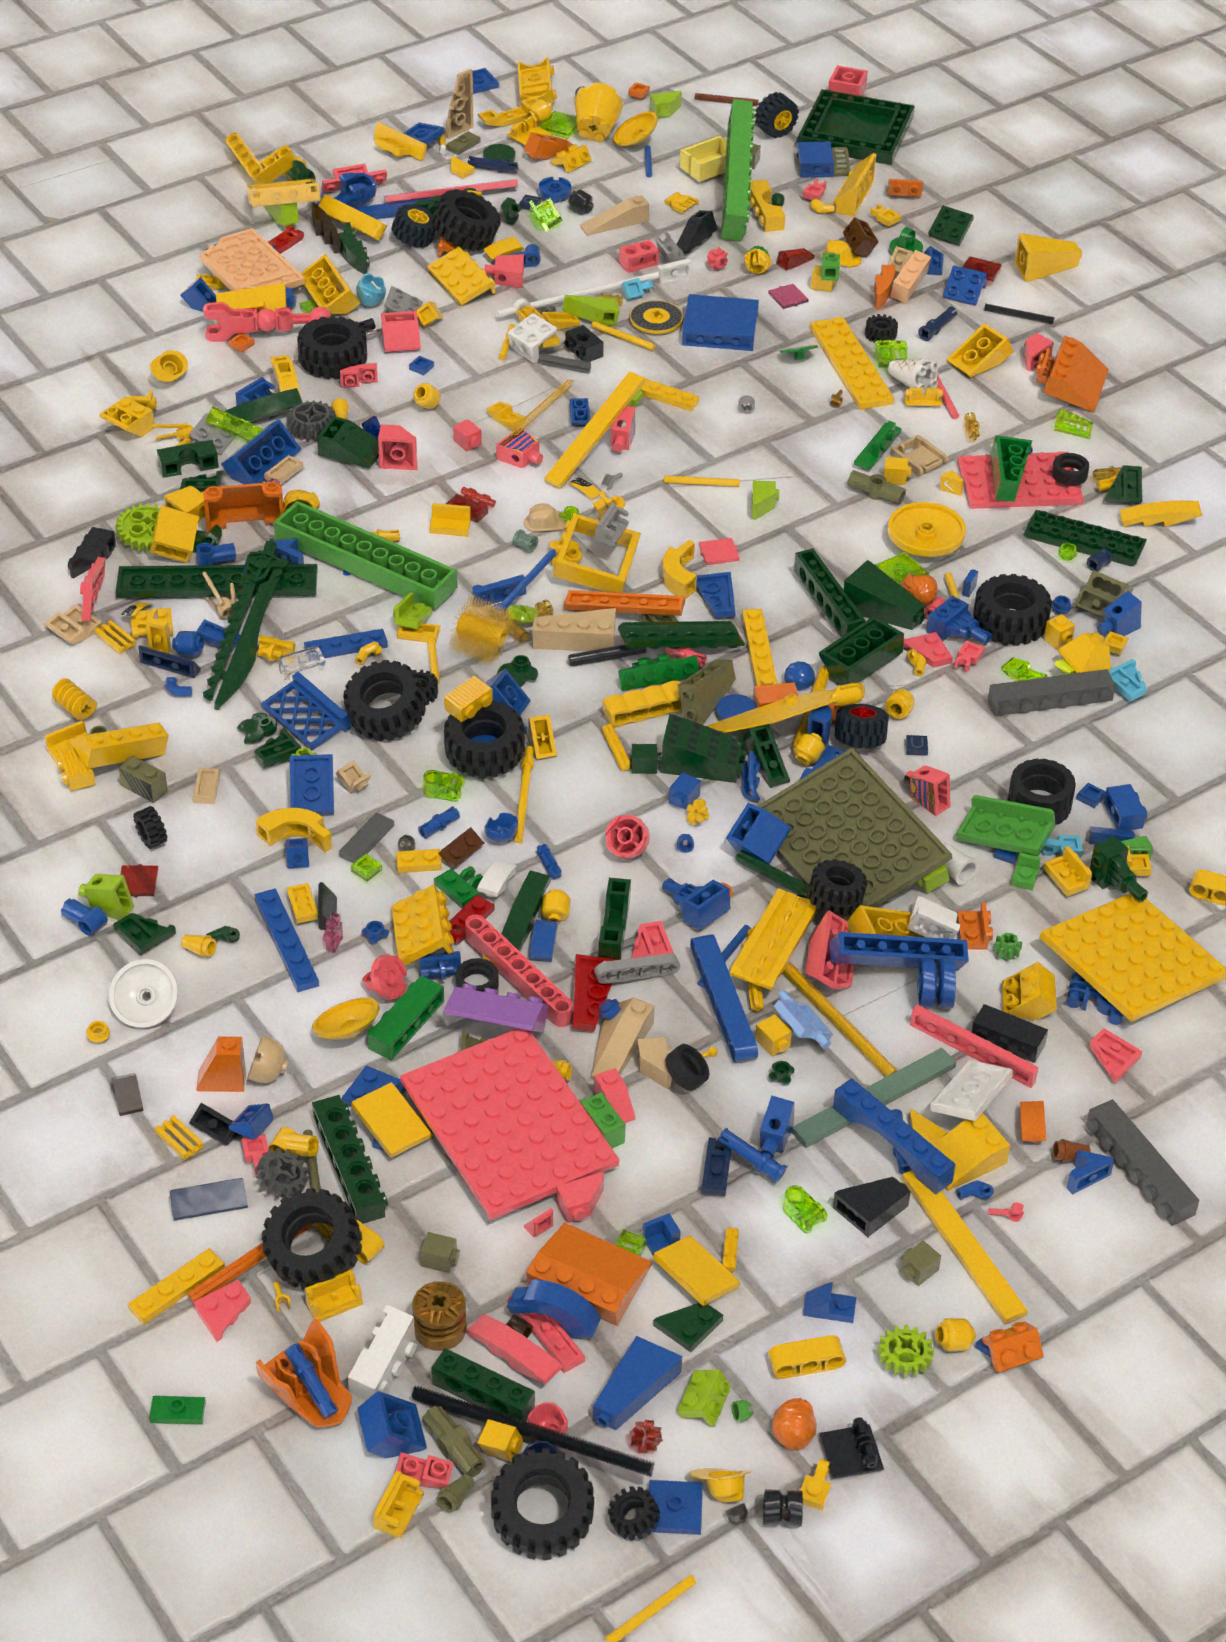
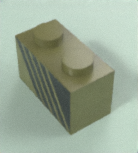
(143, 779)

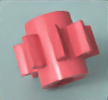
(717, 258)

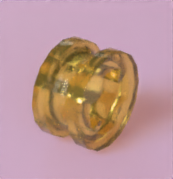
(544, 608)

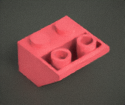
(400, 331)

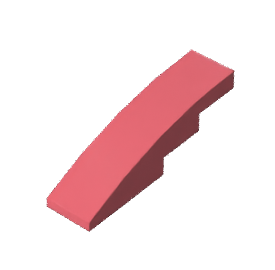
(515, 1348)

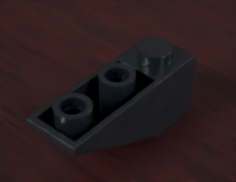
(697, 229)
(95, 544)

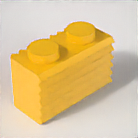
(468, 699)
(74, 770)

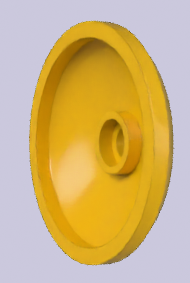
(636, 129)
(346, 1019)

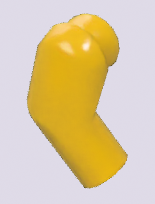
(820, 207)
(364, 651)
(918, 661)

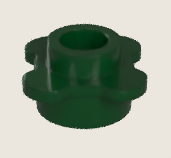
(781, 1072)

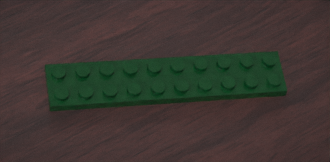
(190, 582)

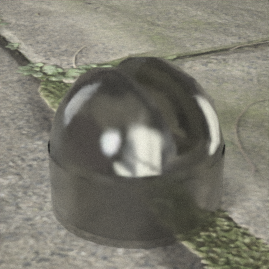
(403, 843)
(737, 1514)

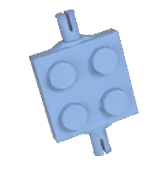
(803, 1020)

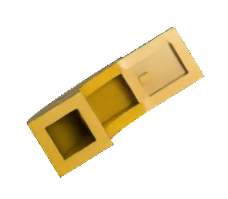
(675, 577)
(293, 822)

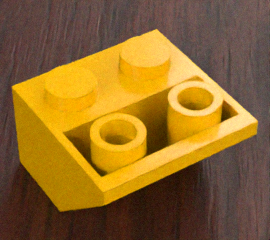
(130, 416)
(1030, 993)

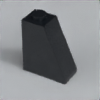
(872, 1203)

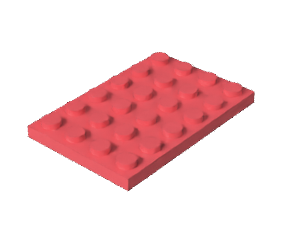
(1035, 488)

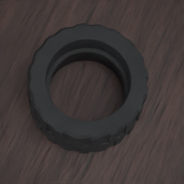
(1044, 776)

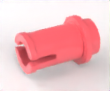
(935, 604)

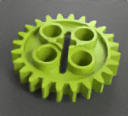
(137, 526)

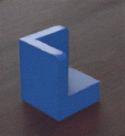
(660, 1233)

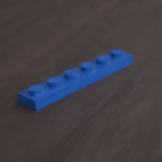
(286, 940)

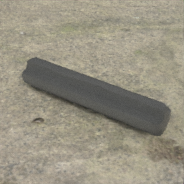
(565, 363)

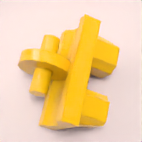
(604, 503)
(274, 648)

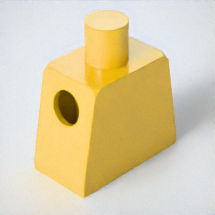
(187, 500)

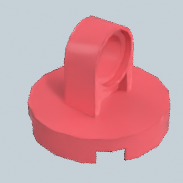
(386, 977)

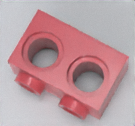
(639, 256)

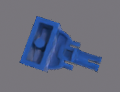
(955, 620)
(699, 903)

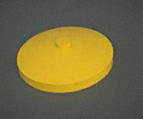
(926, 529)

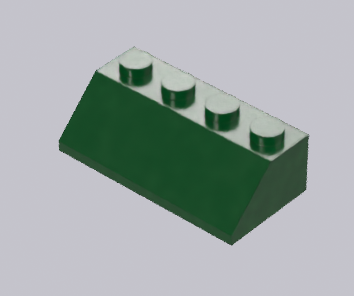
(862, 651)

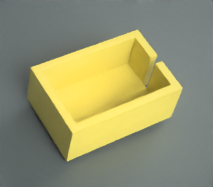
(704, 159)

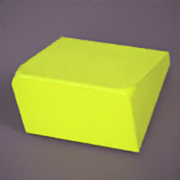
(1064, 667)

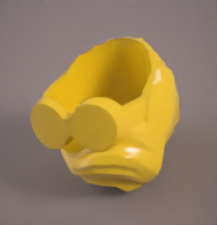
(302, 496)

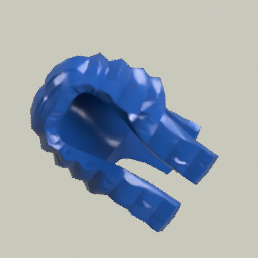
(356, 189)

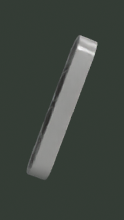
(615, 970)

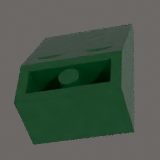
(347, 443)

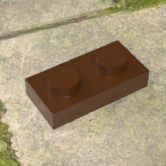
(461, 848)

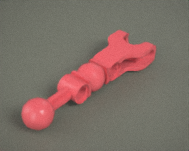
(248, 320)

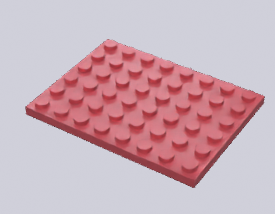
(508, 1121)

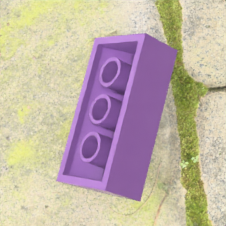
(497, 1009)

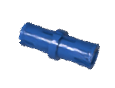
(439, 822)

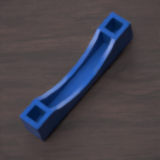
(925, 1160)

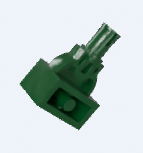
(1111, 869)

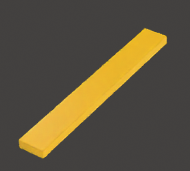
(594, 429)
(967, 1250)

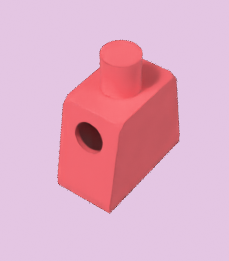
(507, 270)

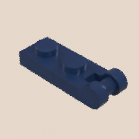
(716, 1168)

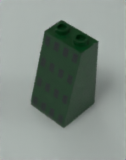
(701, 751)

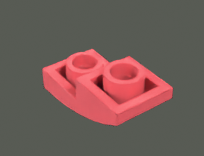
(358, 374)
(430, 1472)

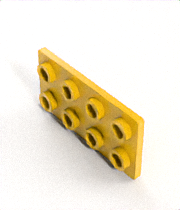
(255, 298)

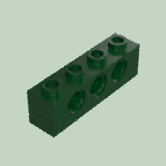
(481, 1385)

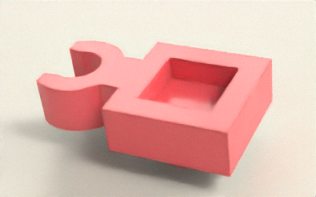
(814, 191)
(969, 654)

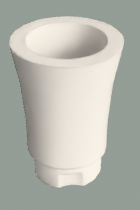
(961, 867)

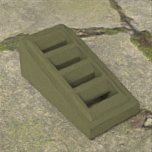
(841, 160)

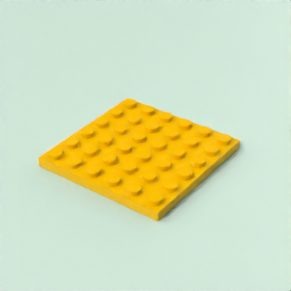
(1134, 956)

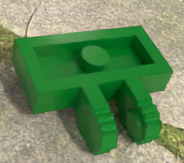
(457, 887)

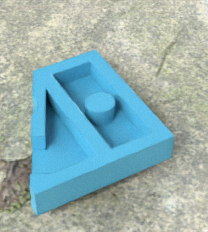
(1128, 680)

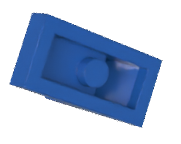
(289, 551)
(1089, 1170)
(826, 1305)

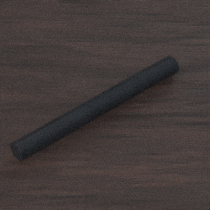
(1018, 313)

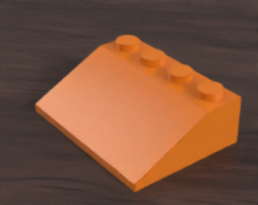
(1076, 375)
(592, 1268)

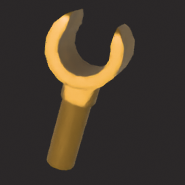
(837, 400)

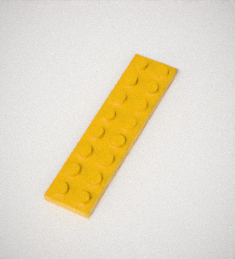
(851, 363)

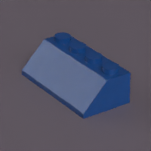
(261, 454)

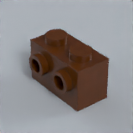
(860, 237)

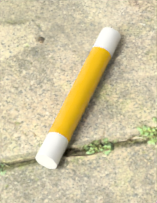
(442, 141)

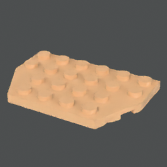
(249, 262)

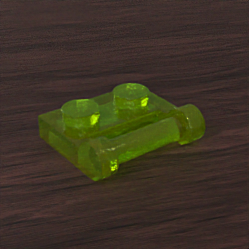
(886, 351)

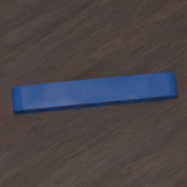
(724, 998)

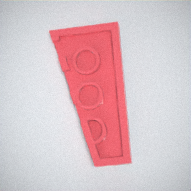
(91, 587)

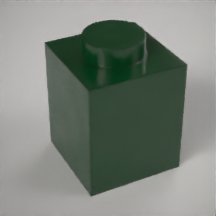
(645, 758)

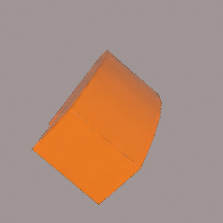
(883, 285)

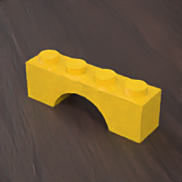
(769, 216)

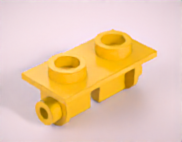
(931, 398)

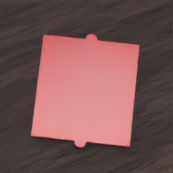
(719, 551)

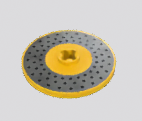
(656, 317)

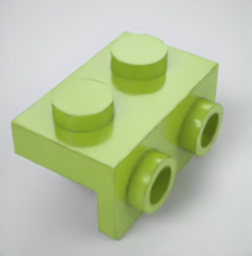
(705, 1396)

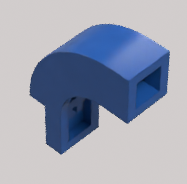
(559, 1303)

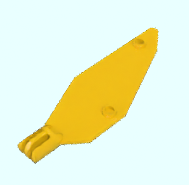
(791, 706)

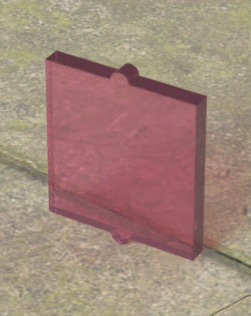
(788, 296)

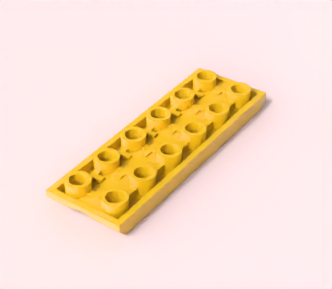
(774, 939)

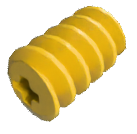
(73, 699)

